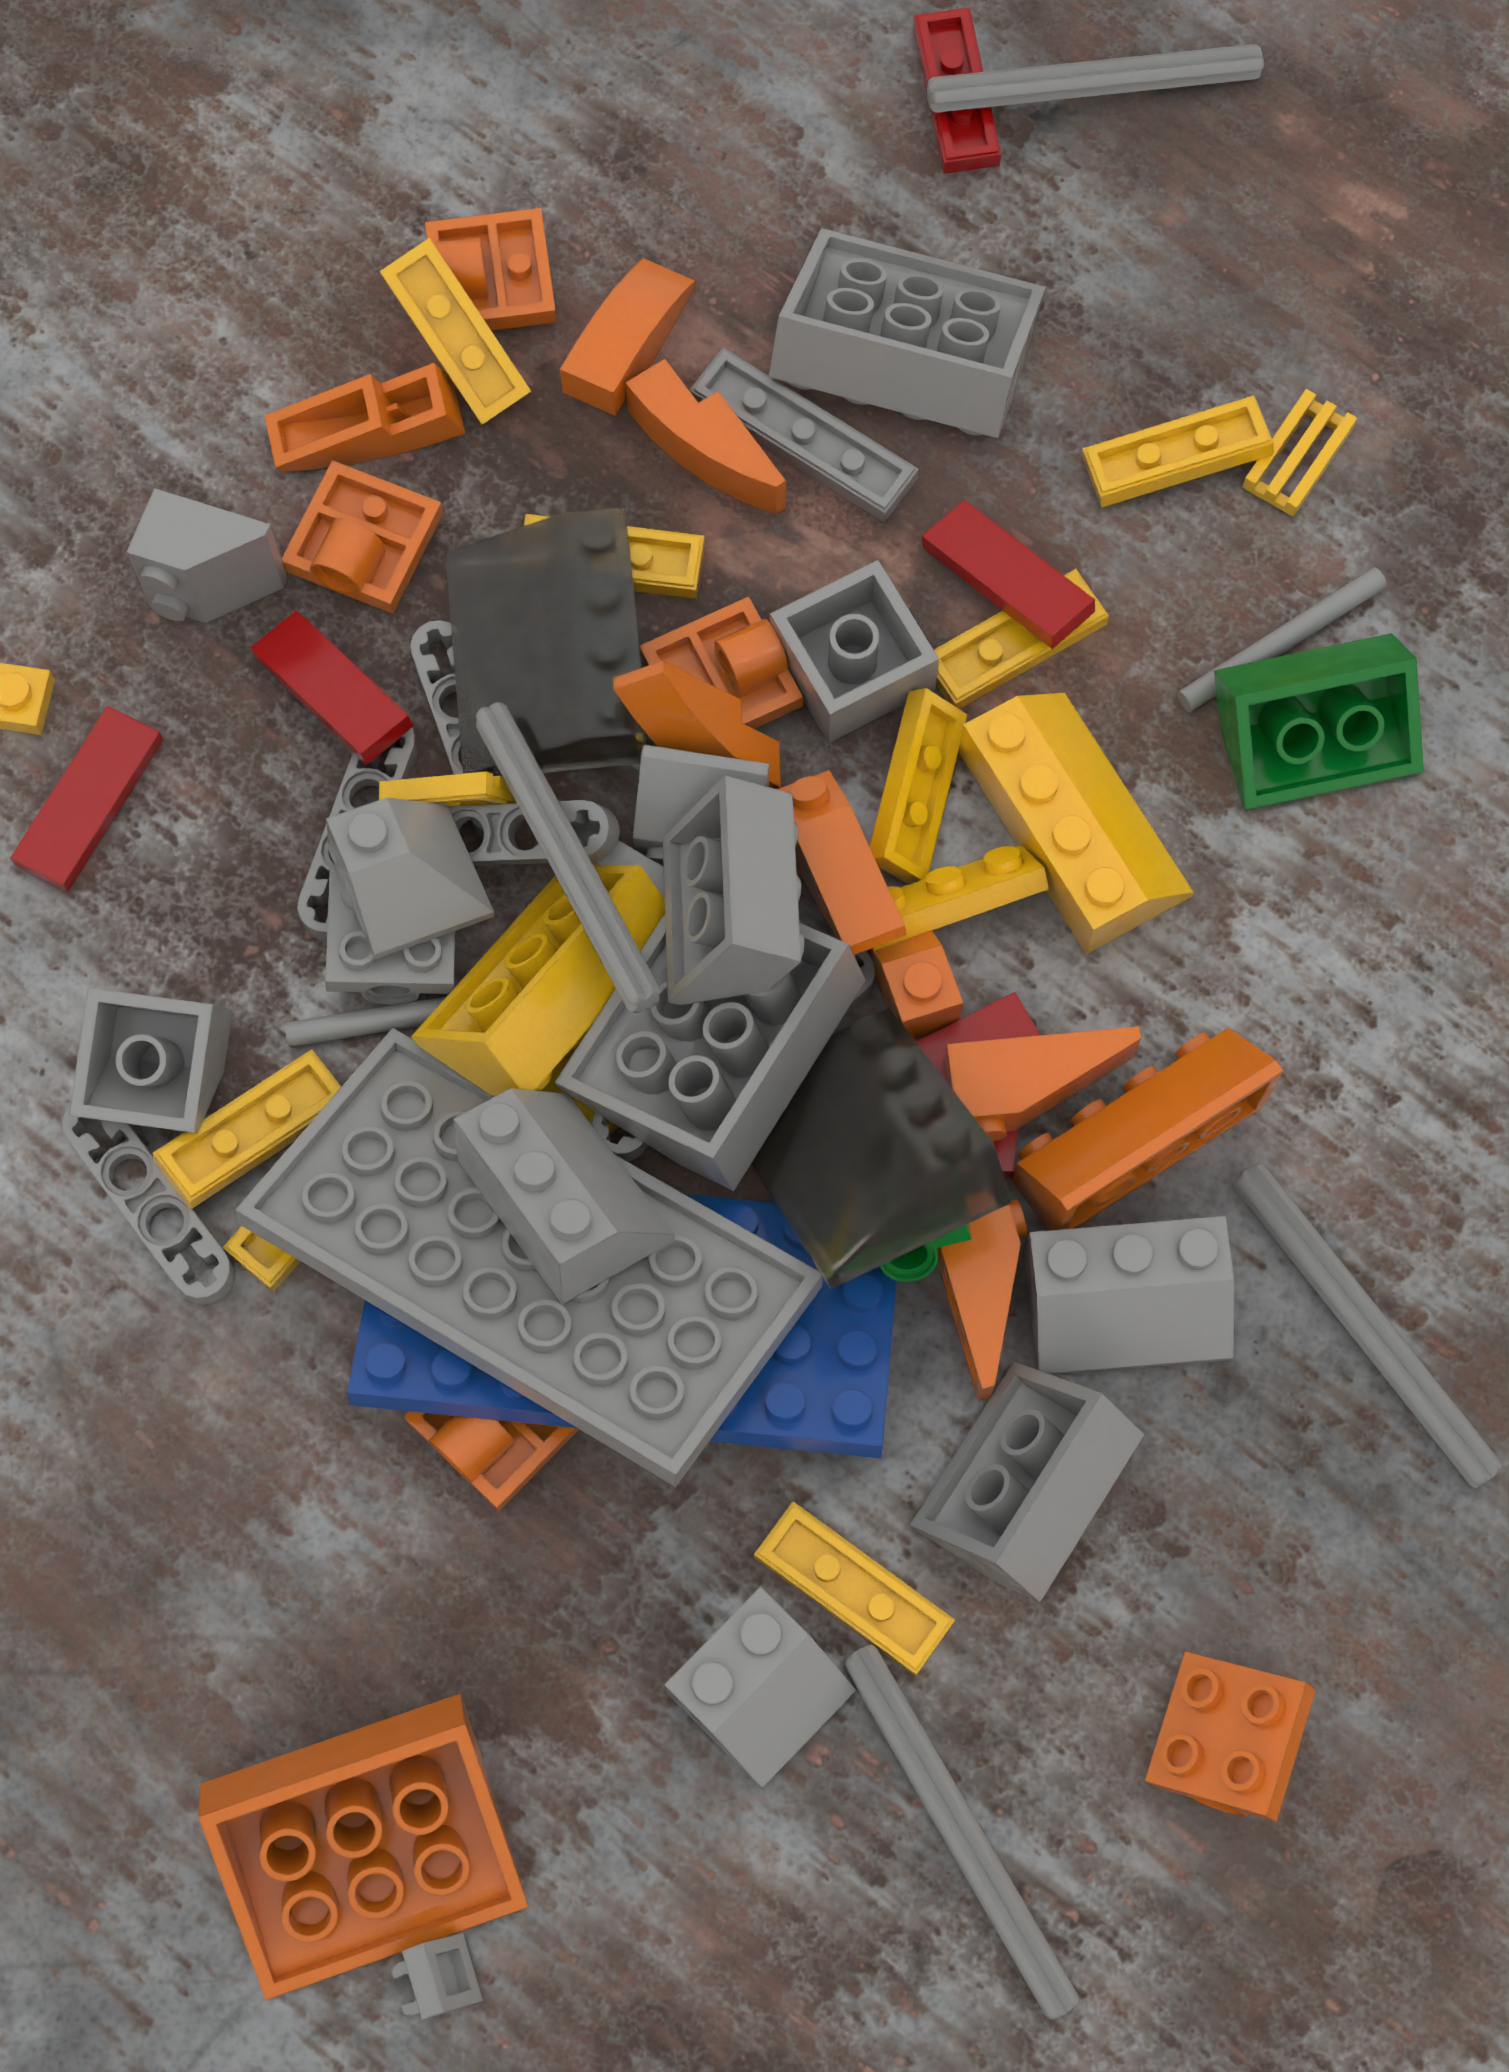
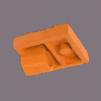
(500, 265)
(362, 536)
(736, 655)
(490, 1453)
(1230, 1736)

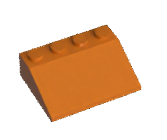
(360, 1846)

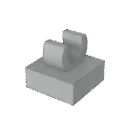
(439, 1977)

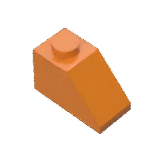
(918, 984)

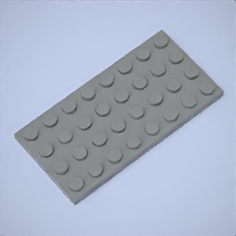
(397, 1220)

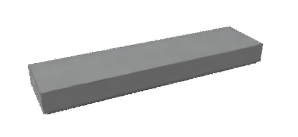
(809, 436)

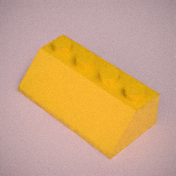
(1072, 816)
(535, 988)

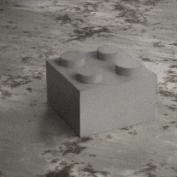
(854, 650)

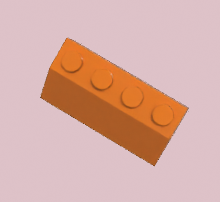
(1144, 1130)

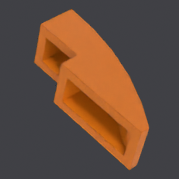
(625, 335)
(366, 421)
(704, 438)
(694, 716)

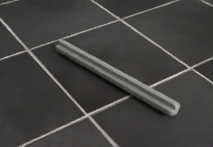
(1094, 78)
(568, 858)
(1368, 1326)
(962, 1833)

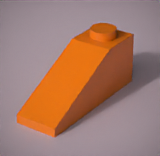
(841, 866)
(1023, 1077)
(980, 1287)

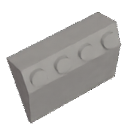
(906, 333)
(716, 1072)

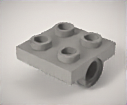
(388, 979)

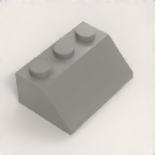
(731, 894)
(558, 1188)
(1131, 1295)
(1028, 1479)

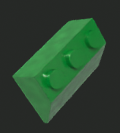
(1321, 720)

